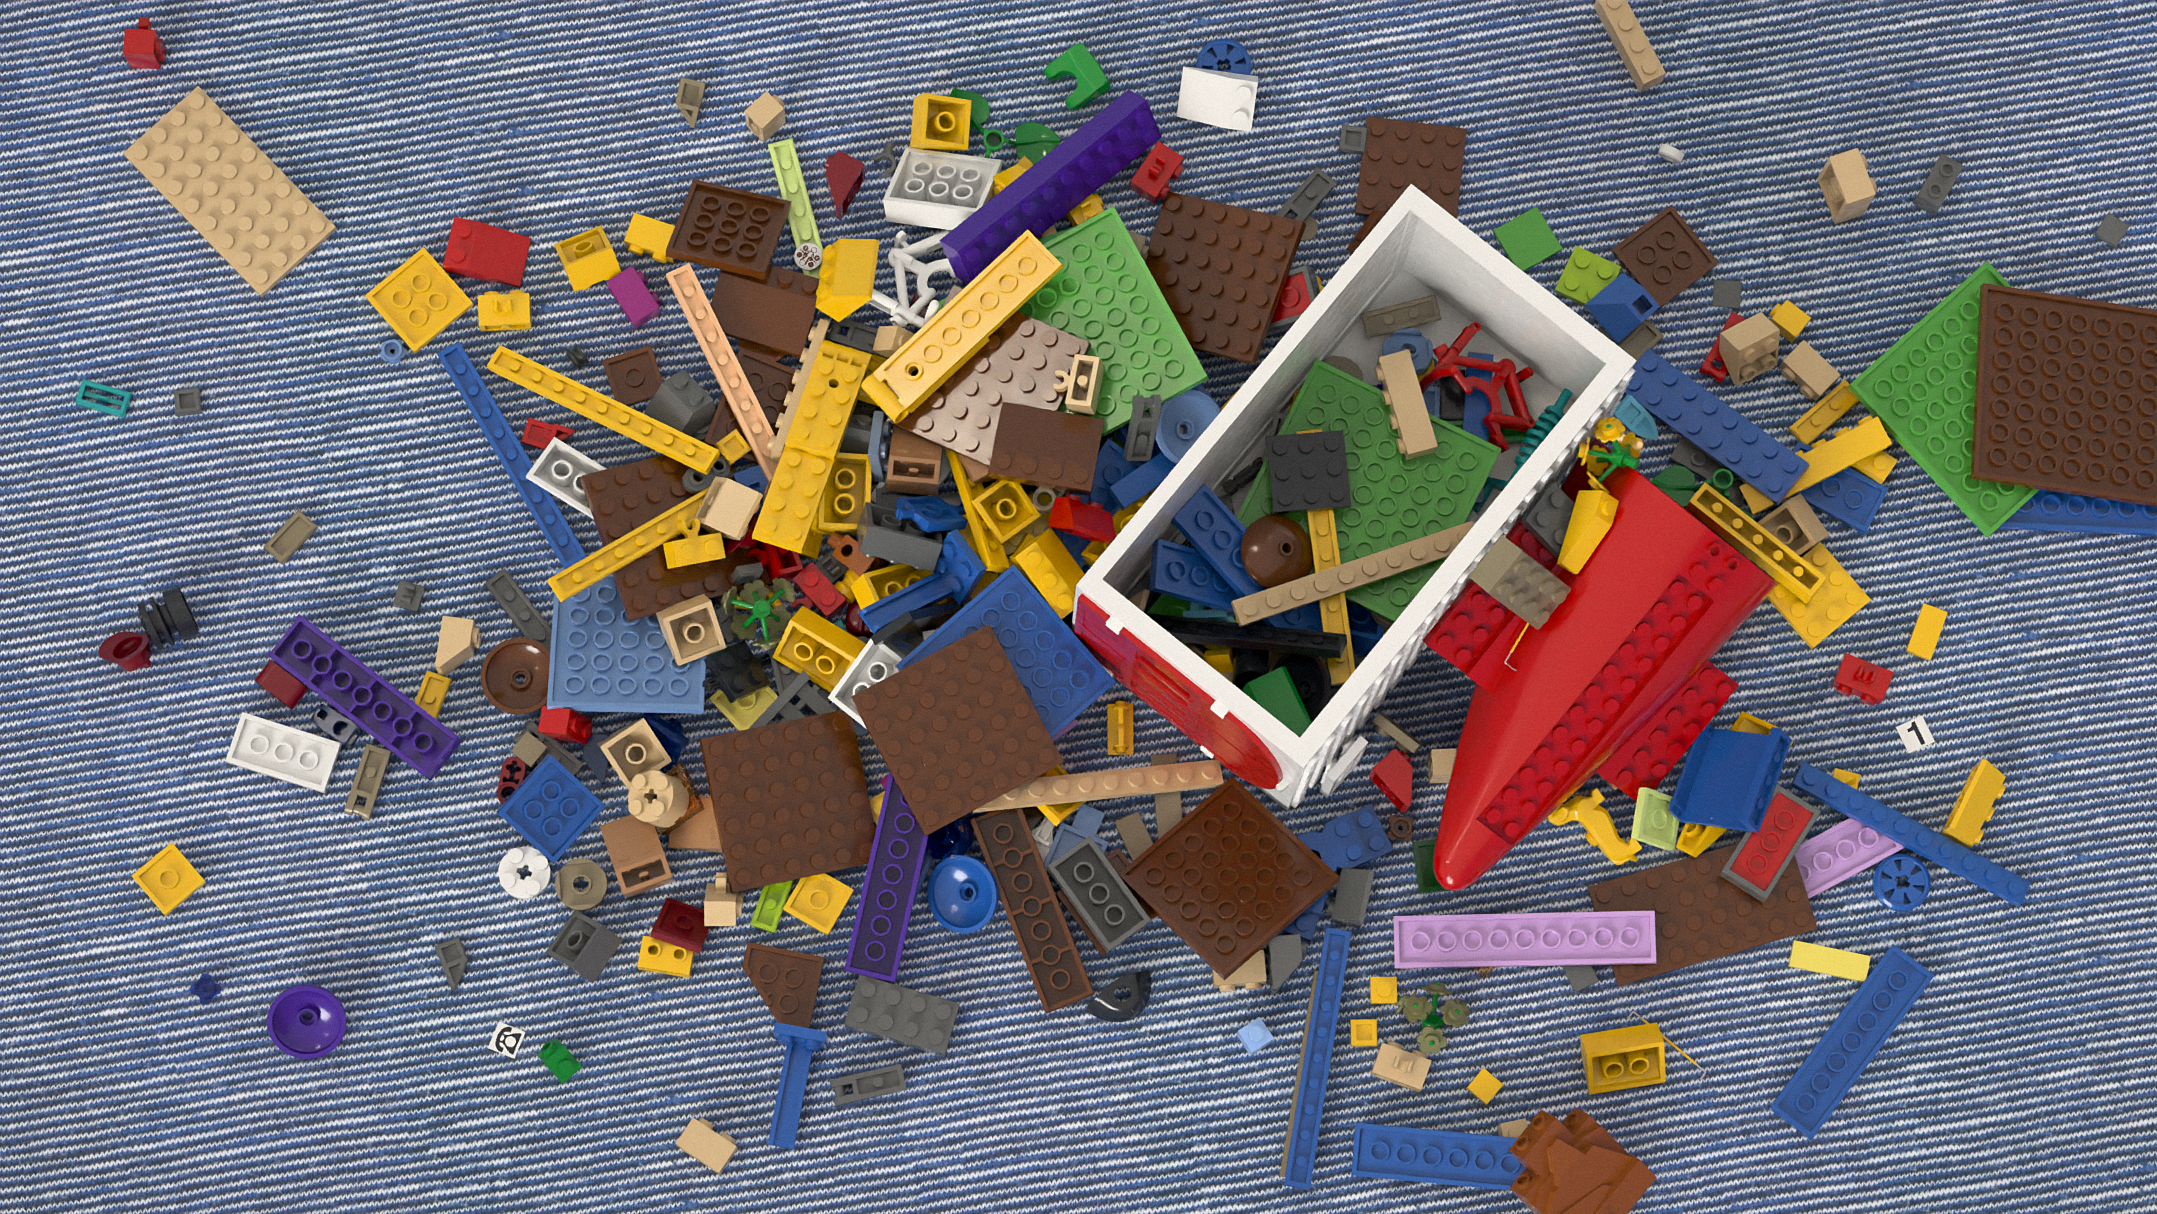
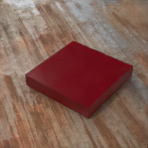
(681, 926)

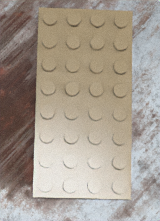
(229, 191)

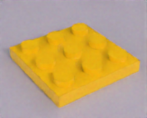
(419, 300)
(1830, 606)

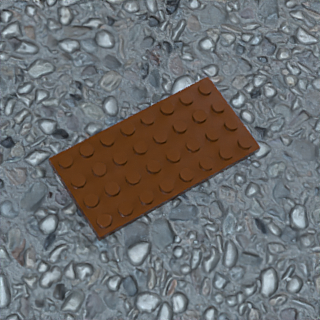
(1703, 913)

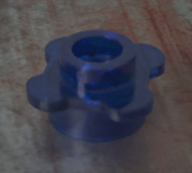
(213, 989)

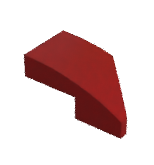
(540, 434)

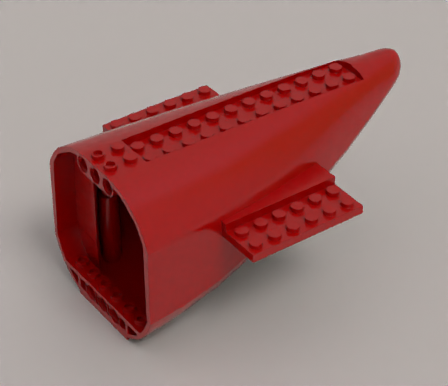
(1603, 685)

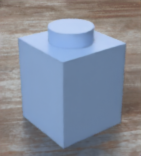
(1255, 1036)

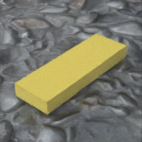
(1829, 961)

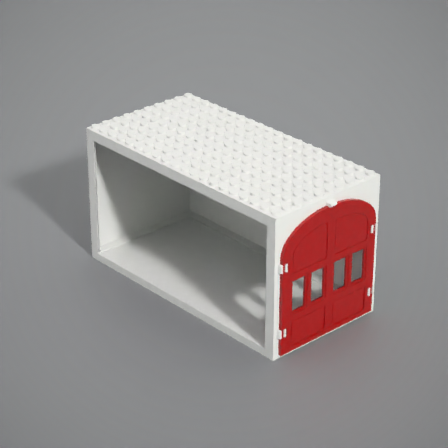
(1404, 258)

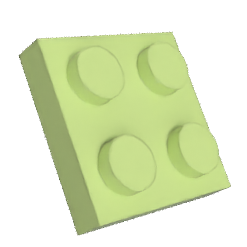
(1653, 821)

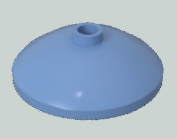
(1191, 411)

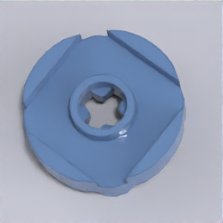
(1412, 340)

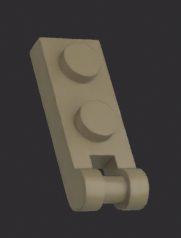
(368, 781)

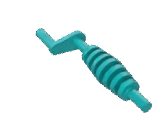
(1534, 438)

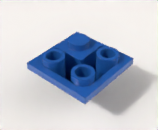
(1621, 307)

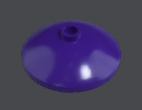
(303, 1035)

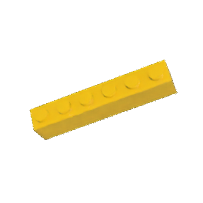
(1829, 458)
(1756, 543)

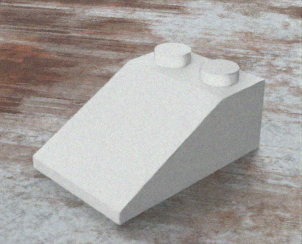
(1217, 98)

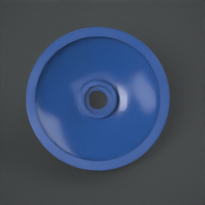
(950, 895)

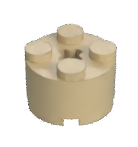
(657, 798)

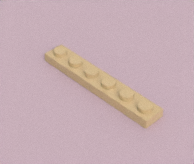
(792, 399)

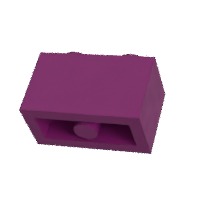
(633, 296)

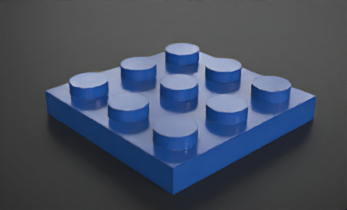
(551, 808)

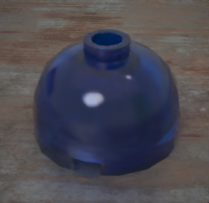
(951, 839)

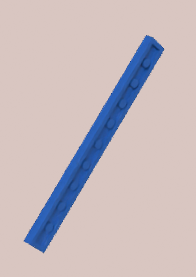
(511, 454)
(1910, 834)
(1317, 1058)

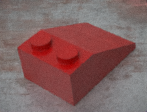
(486, 253)

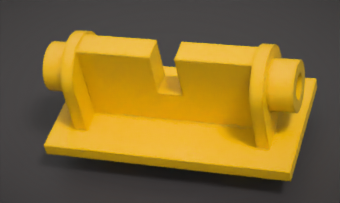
(1120, 728)

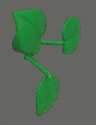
(1032, 138)
(1679, 482)

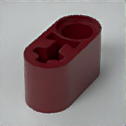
(281, 684)
(507, 776)

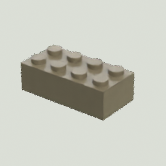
(1520, 582)

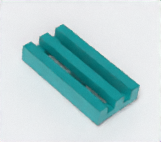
(123, 404)

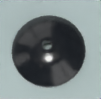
(1310, 679)

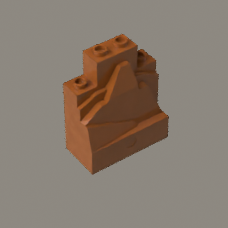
(1576, 1168)

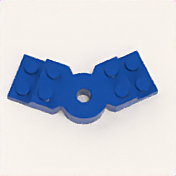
(1344, 843)

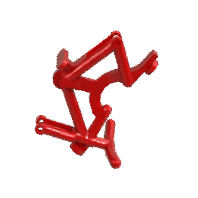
(1504, 375)

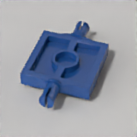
(931, 513)

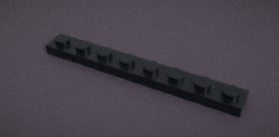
(1253, 636)

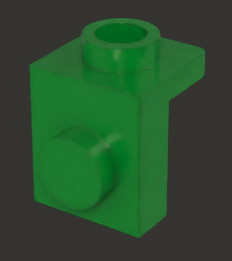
(559, 1060)

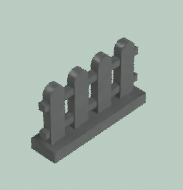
(782, 706)

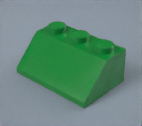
(1280, 698)

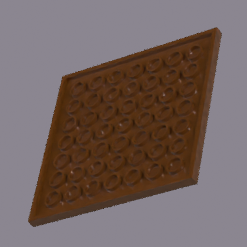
(2066, 395)

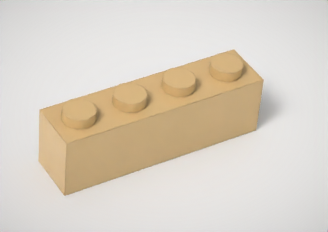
(1630, 42)
(1406, 404)

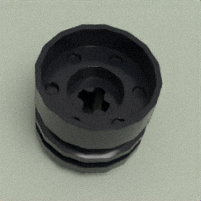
(168, 618)

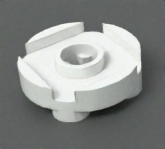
(516, 860)

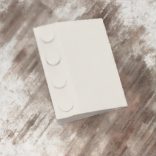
(939, 188)

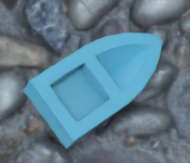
(1636, 418)

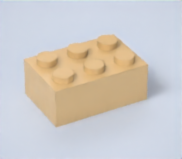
(1847, 185)

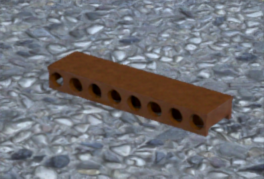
(1032, 908)

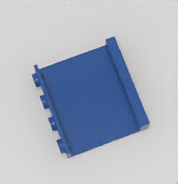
(1729, 778)

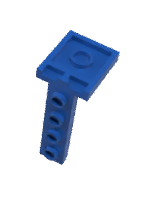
(954, 575)
(793, 1080)

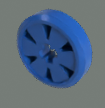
(1225, 51)
(1897, 867)

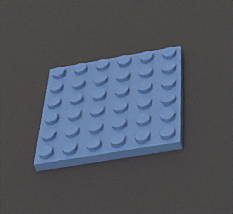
(616, 664)

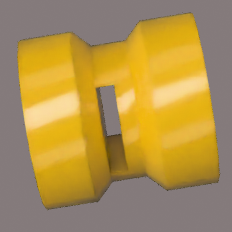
(844, 586)

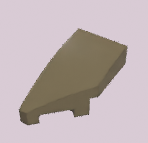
(690, 99)

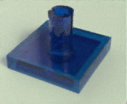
(668, 736)

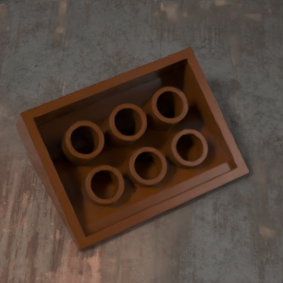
(769, 310)
(1046, 448)

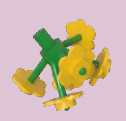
(1624, 453)

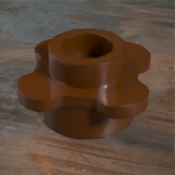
(1395, 833)

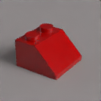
(1082, 519)
(1394, 779)

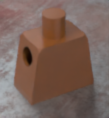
(848, 553)

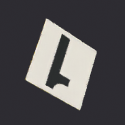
(1915, 734)

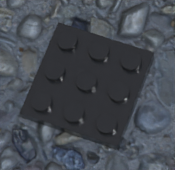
(1308, 472)

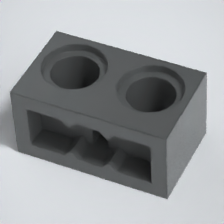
(1938, 184)

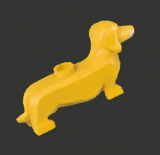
(1598, 825)

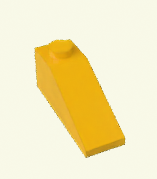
(1587, 527)

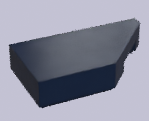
(595, 757)

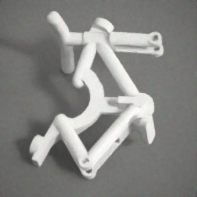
(903, 259)

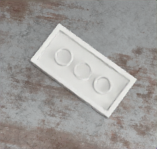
(283, 752)
(1339, 769)

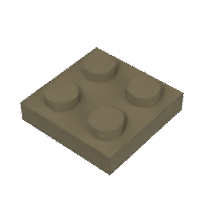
(1388, 727)

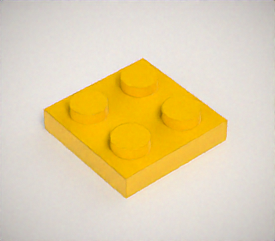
(168, 879)
(818, 901)

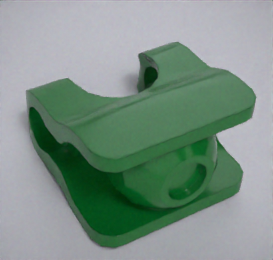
(1089, 75)

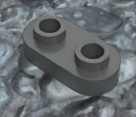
(695, 487)

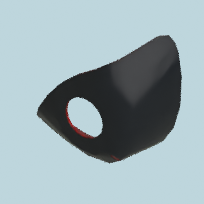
(1108, 1008)

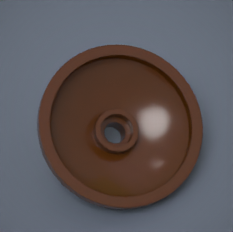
(1264, 555)
(506, 663)

